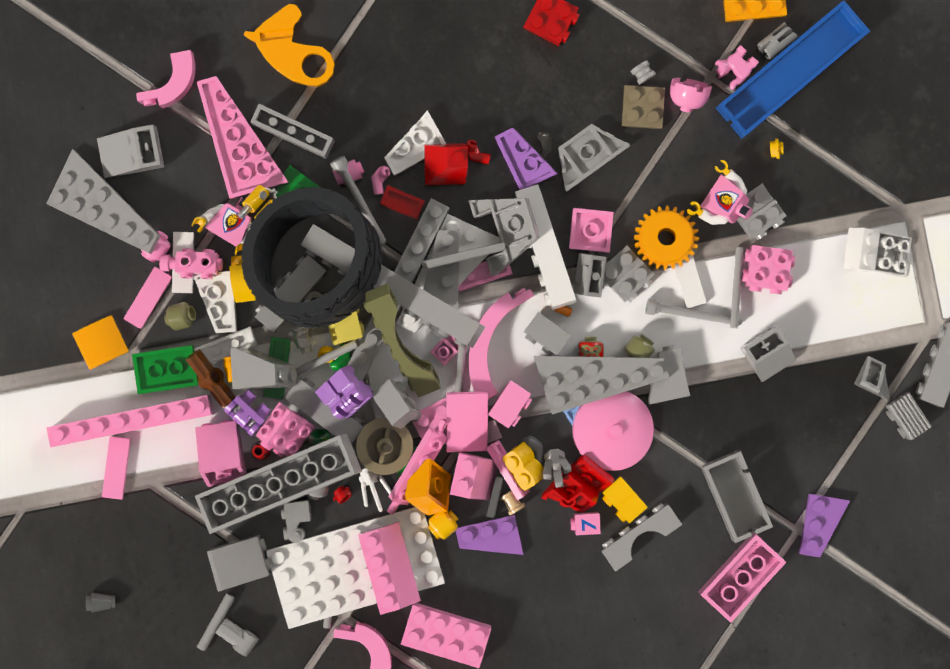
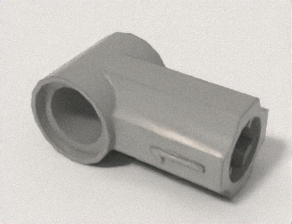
(242, 640)

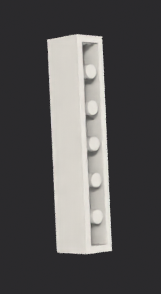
(547, 254)

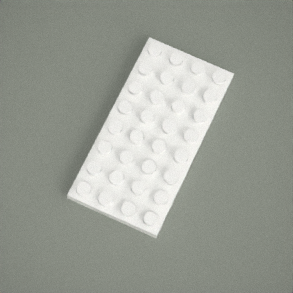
(330, 573)

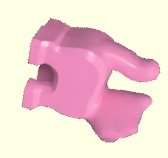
(738, 66)

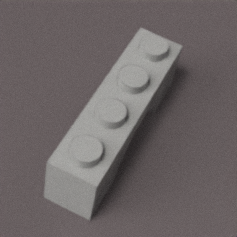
(619, 550)

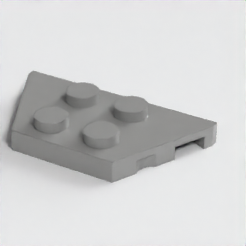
(587, 154)

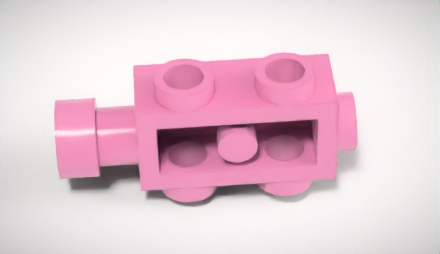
(194, 265)

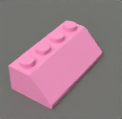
(389, 568)

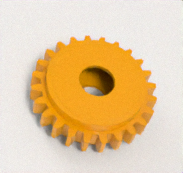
(662, 254)

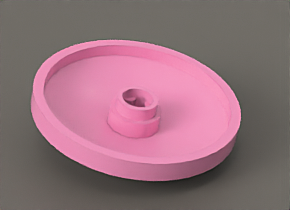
(614, 431)

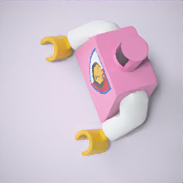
(725, 200)
(226, 224)

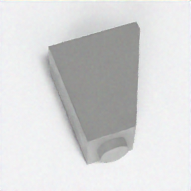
(676, 385)

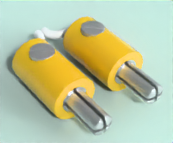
(255, 199)

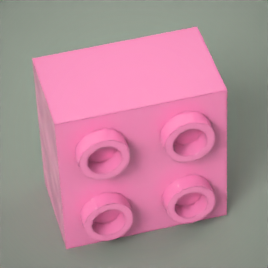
(510, 404)

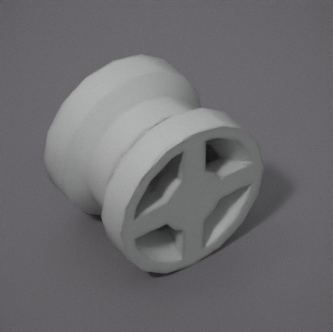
(643, 72)

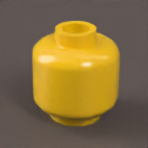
(443, 524)

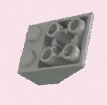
(130, 151)

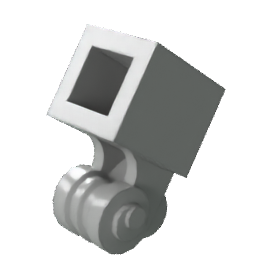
(294, 513)

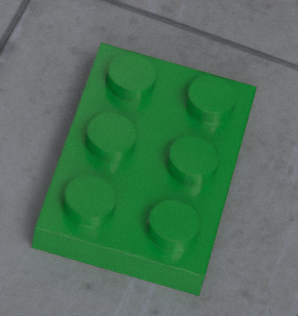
(164, 370)

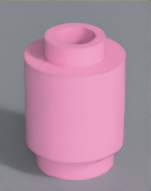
(354, 169)

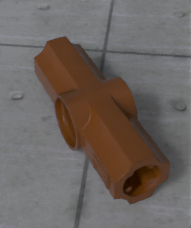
(210, 378)

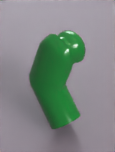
(341, 361)

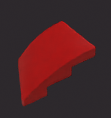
(580, 485)

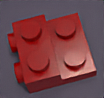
(551, 20)

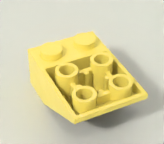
(347, 329)

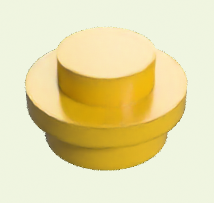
(776, 148)

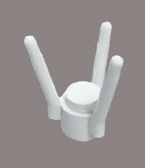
(370, 478)

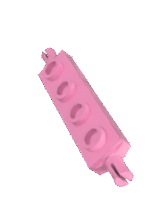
(428, 448)

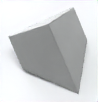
(873, 378)

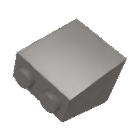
(260, 371)
(239, 562)

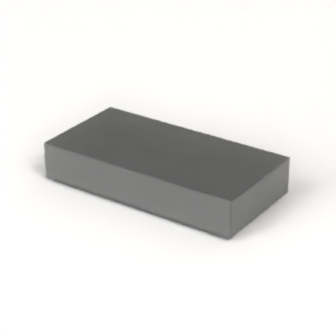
(495, 496)

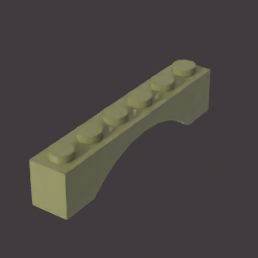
(420, 372)

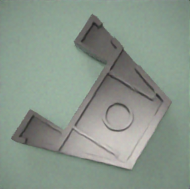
(514, 226)

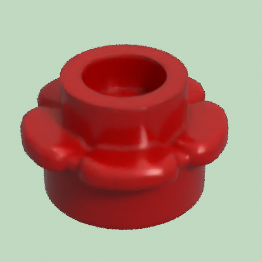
(342, 494)

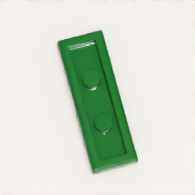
(279, 349)

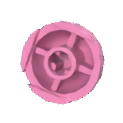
(689, 94)

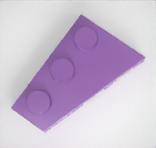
(523, 160)
(820, 522)
(491, 535)

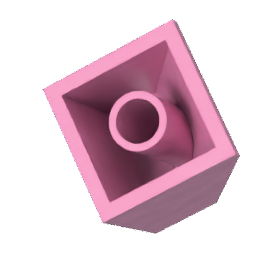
(220, 452)
(473, 477)

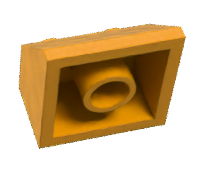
(429, 488)

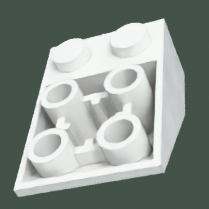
(877, 252)

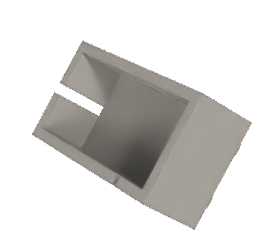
(736, 496)

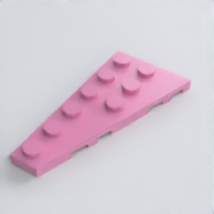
(238, 148)

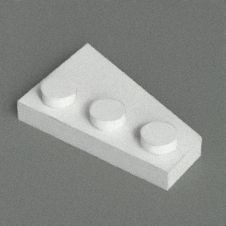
(411, 147)
(219, 301)

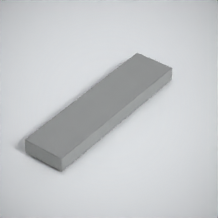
(468, 254)

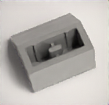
(769, 353)

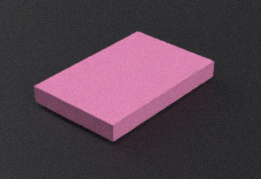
(466, 421)

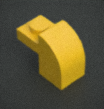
(239, 287)

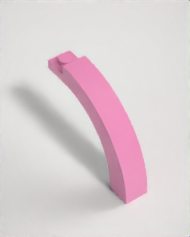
(478, 354)

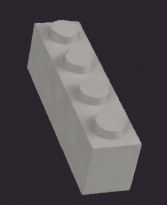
(292, 131)
(294, 289)
(936, 374)
(306, 399)

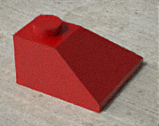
(445, 163)

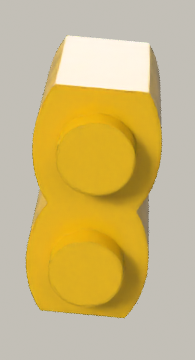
(524, 466)
(624, 500)

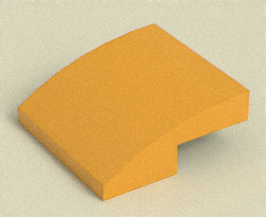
(100, 342)

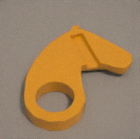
(276, 45)

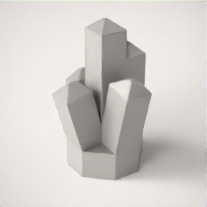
(555, 462)

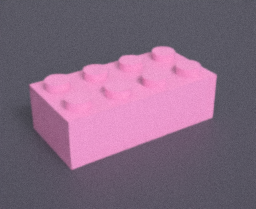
(741, 577)
(446, 635)

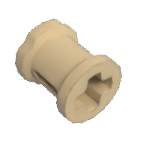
(511, 502)

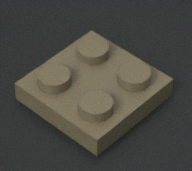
(643, 107)

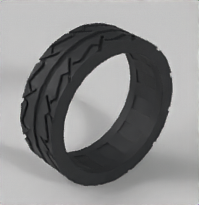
(271, 226)

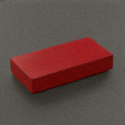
(402, 202)

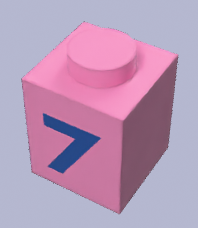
(586, 523)

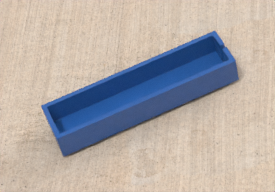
(792, 69)

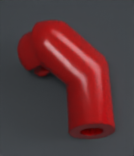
(474, 153)

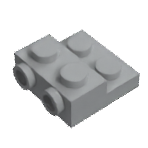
(764, 215)
(627, 274)

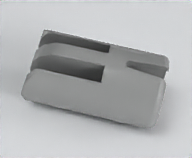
(776, 40)

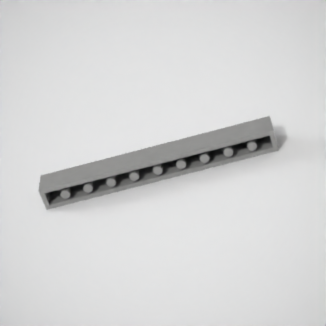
(408, 269)
(411, 297)

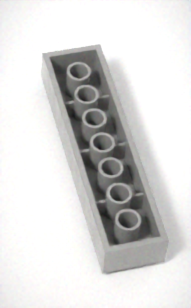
(278, 483)

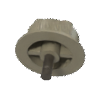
(384, 447)

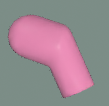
(378, 178)

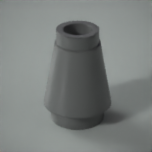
(99, 602)

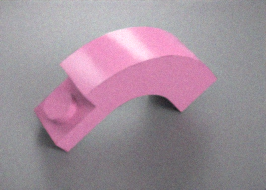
(178, 85)
(371, 639)

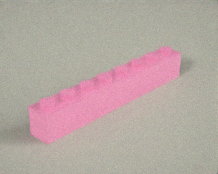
(130, 420)

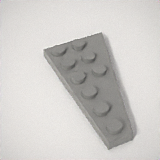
(92, 200)
(583, 380)

